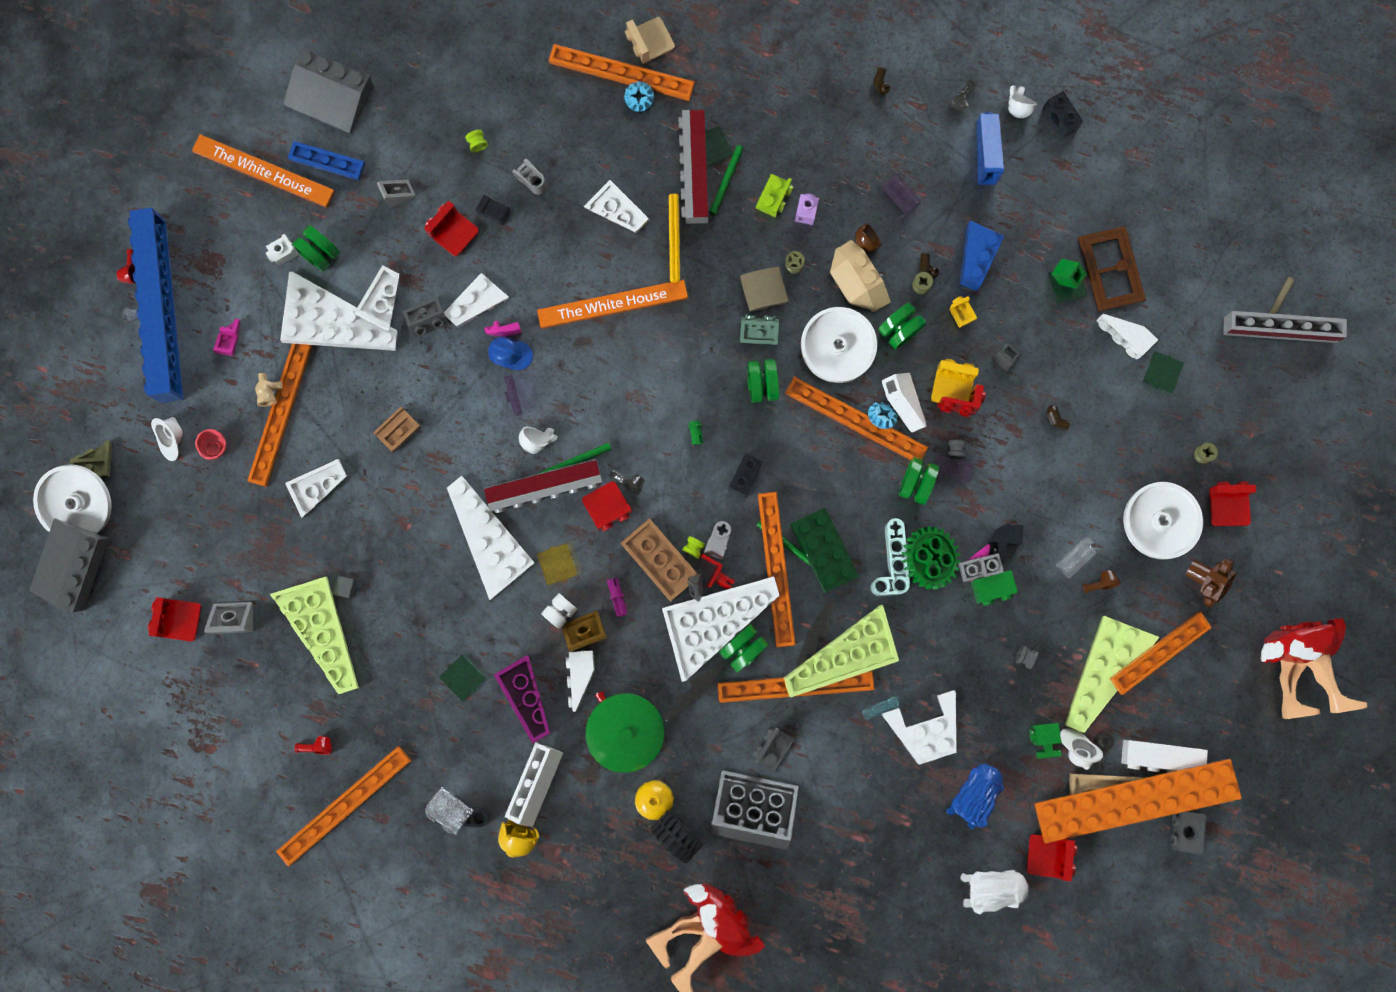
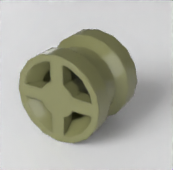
(797, 259)
(919, 286)
(1201, 454)

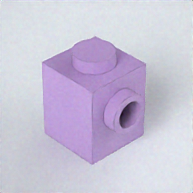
(807, 209)

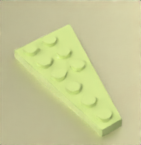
(317, 623)
(1111, 650)
(854, 652)

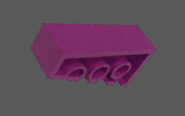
(522, 694)

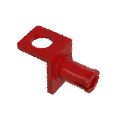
(717, 576)

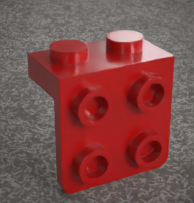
(451, 229)
(964, 407)
(1230, 504)
(607, 506)
(174, 619)
(1051, 858)

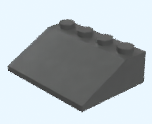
(327, 91)
(68, 566)
(754, 810)

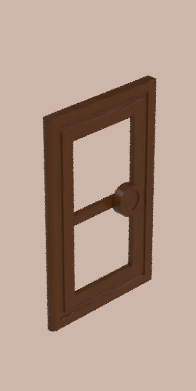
(1127, 264)

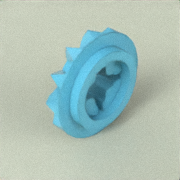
(645, 102)
(883, 421)

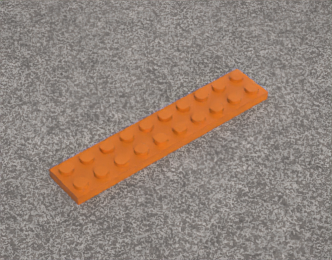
(1137, 800)

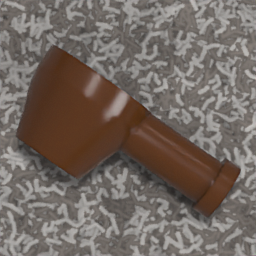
(1108, 580)

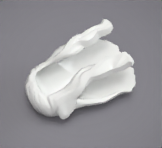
(995, 890)

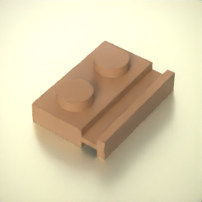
(397, 429)

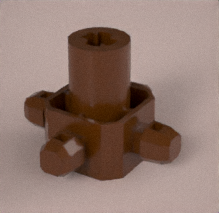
(1214, 580)

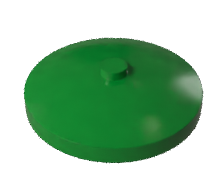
(624, 732)

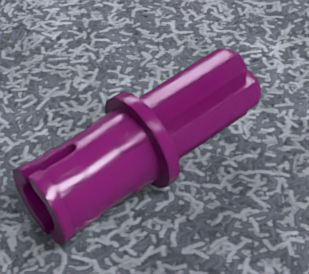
(617, 597)

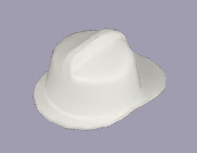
(168, 436)
(1081, 749)

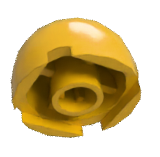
(653, 799)
(517, 839)

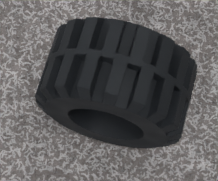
(676, 837)

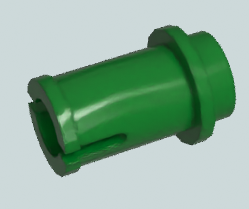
(696, 433)

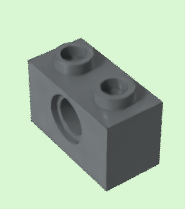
(1195, 841)

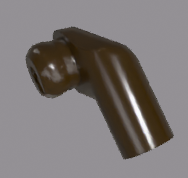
(878, 82)
(926, 267)
(1055, 418)

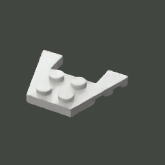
(929, 738)

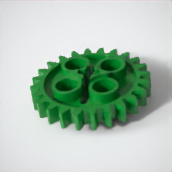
(931, 557)

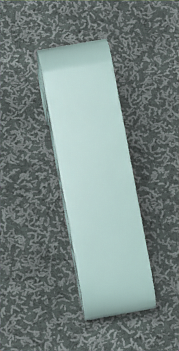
(893, 556)

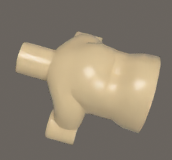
(264, 391)

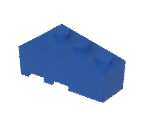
(979, 251)

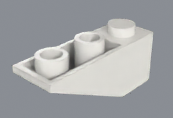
(1131, 336)
(903, 398)
(581, 672)

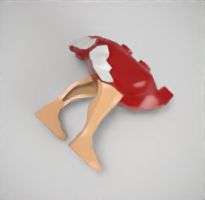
(1312, 646)
(720, 928)

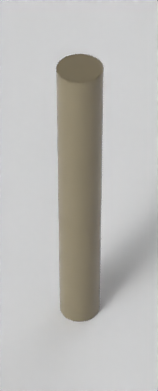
(1282, 295)

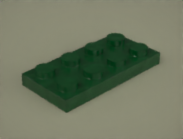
(824, 550)

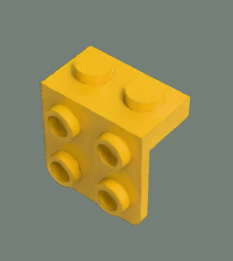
(953, 380)

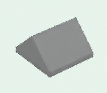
(230, 618)

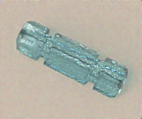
(880, 708)

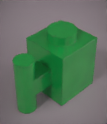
(1046, 735)

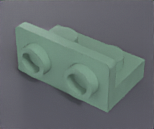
(759, 329)

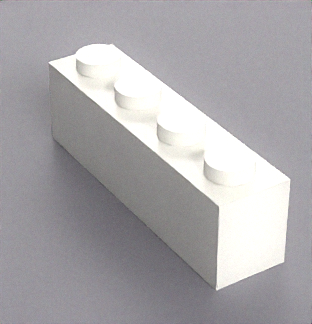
(1161, 756)
(533, 784)

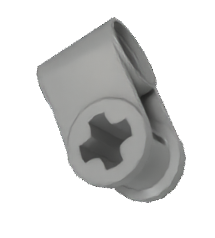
(529, 175)
(718, 543)

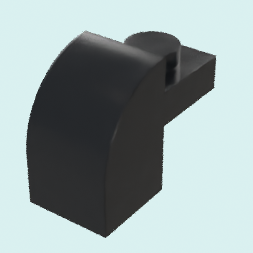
(1005, 535)

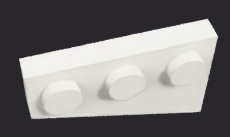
(617, 207)
(380, 299)
(476, 299)
(315, 486)

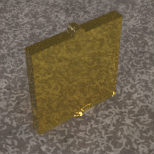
(557, 564)

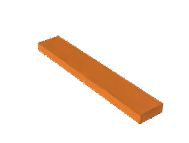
(1160, 653)

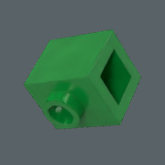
(1069, 273)

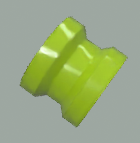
(476, 141)
(694, 547)

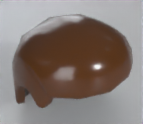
(867, 238)

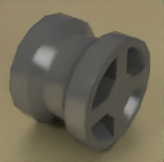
(957, 449)
(1026, 657)

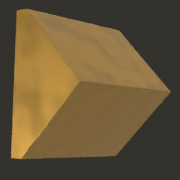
(584, 631)

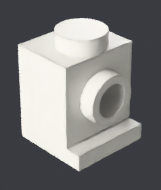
(285, 254)

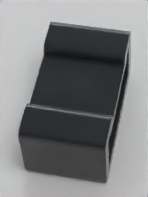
(493, 210)

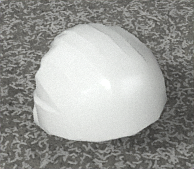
(1019, 104)
(534, 440)

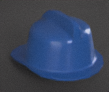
(510, 353)

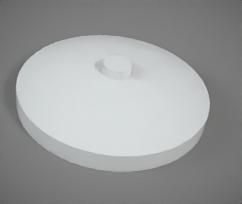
(838, 344)
(74, 497)
(1163, 520)

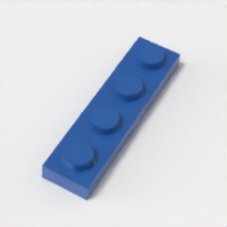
(326, 160)

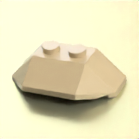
(858, 278)

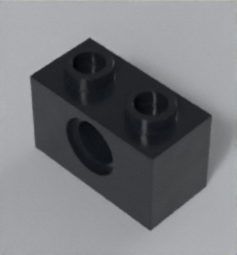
(1062, 114)
(745, 475)

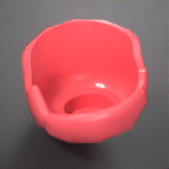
(210, 444)

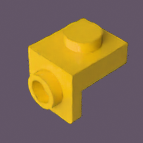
(962, 311)

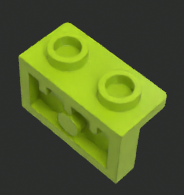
(773, 195)

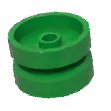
(317, 246)
(902, 325)
(764, 380)
(918, 480)
(746, 651)

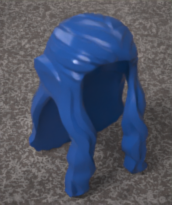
(978, 796)

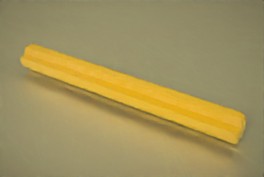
(674, 241)

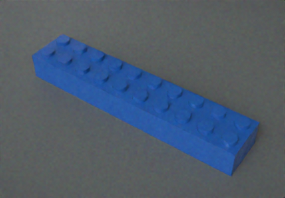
(155, 305)

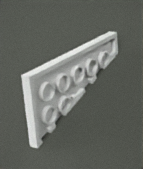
(492, 546)

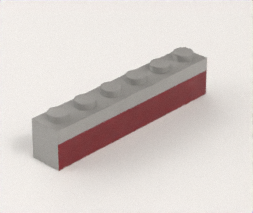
(694, 163)
(1285, 327)
(543, 484)

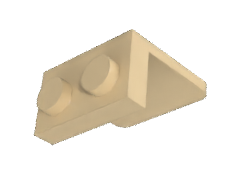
(649, 39)

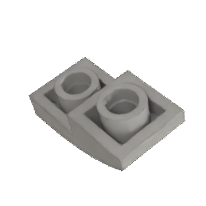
(981, 567)

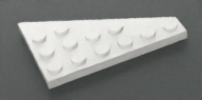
(324, 319)
(706, 626)

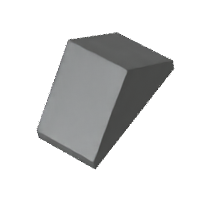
(396, 191)

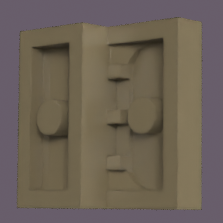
(764, 288)

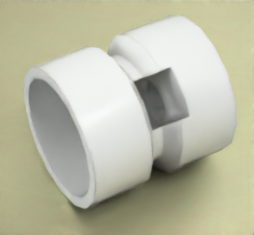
(559, 611)

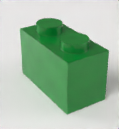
(994, 587)

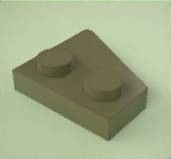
(96, 460)

